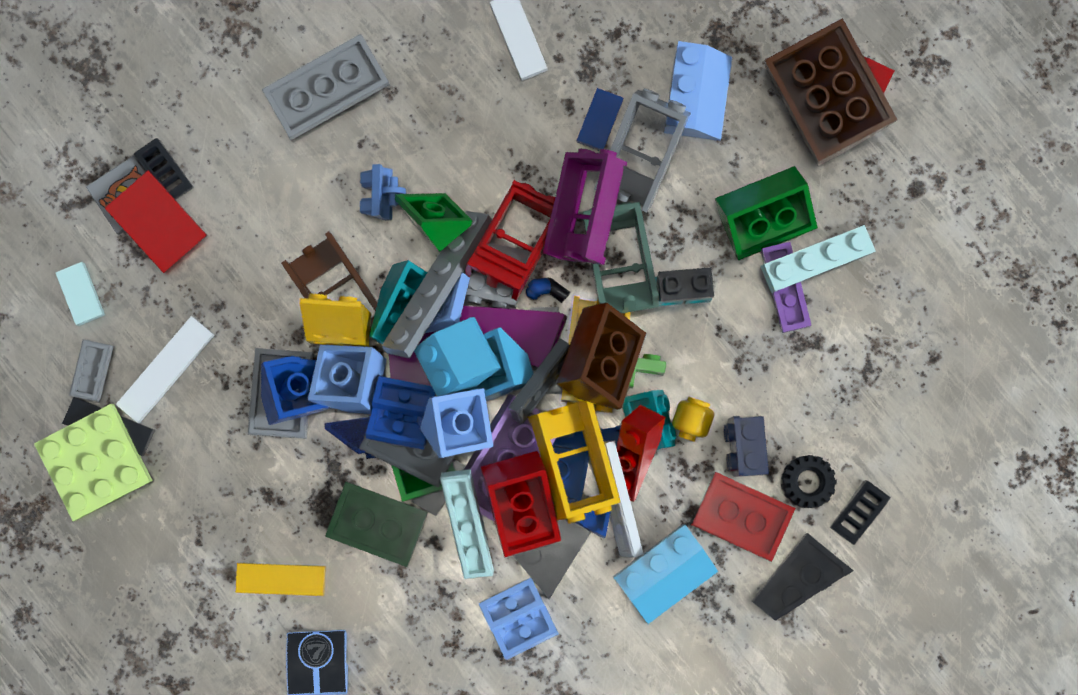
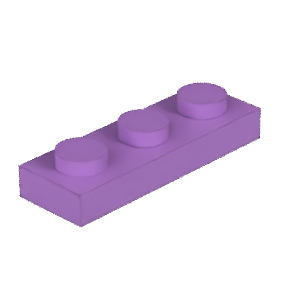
(789, 301)

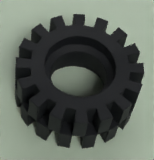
(826, 477)

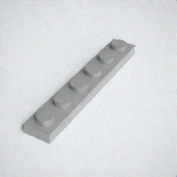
(435, 288)

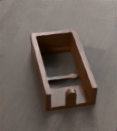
(320, 260)

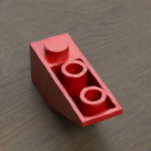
(637, 445)

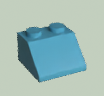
(457, 358)
(514, 364)

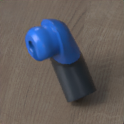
(546, 286)

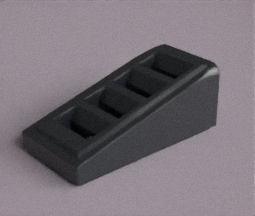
(151, 149)
(882, 498)

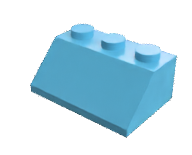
(665, 573)

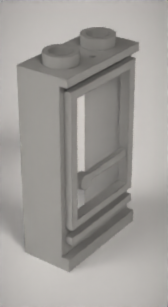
(633, 184)

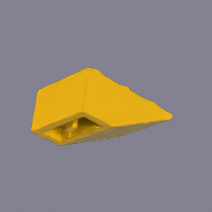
(335, 322)

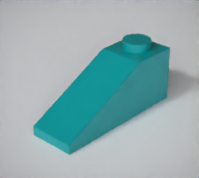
(394, 297)

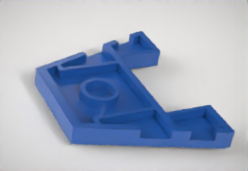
(574, 471)

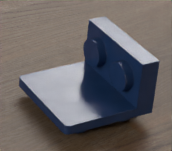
(747, 446)

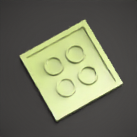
(93, 462)

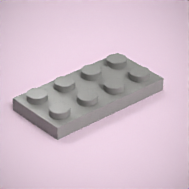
(325, 86)

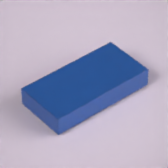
(600, 119)

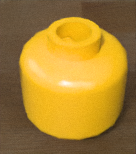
(693, 418)

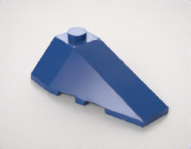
(287, 389)

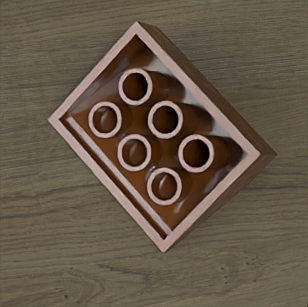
(830, 91)

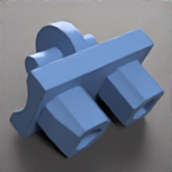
(383, 188)

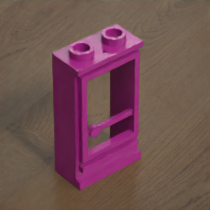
(560, 239)

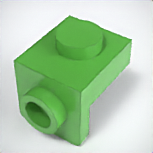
(649, 364)

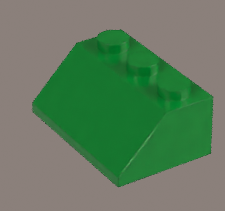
(767, 212)

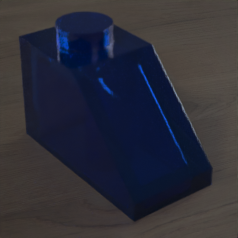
(350, 433)

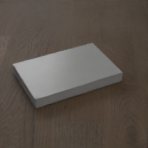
(257, 417)

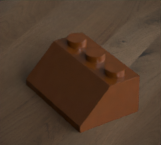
(601, 356)

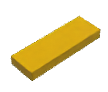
(280, 579)

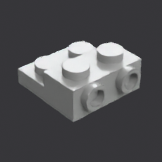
(502, 294)

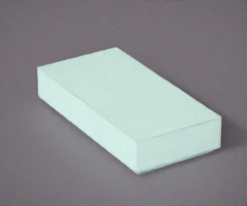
(80, 293)

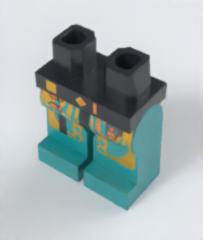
(686, 285)

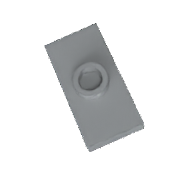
(91, 370)

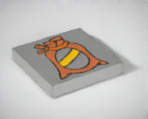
(112, 184)

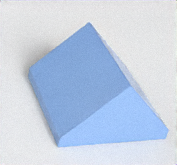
(457, 423)

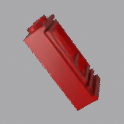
(499, 266)

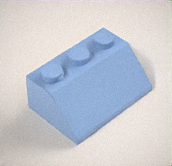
(701, 85)

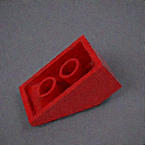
(521, 503)

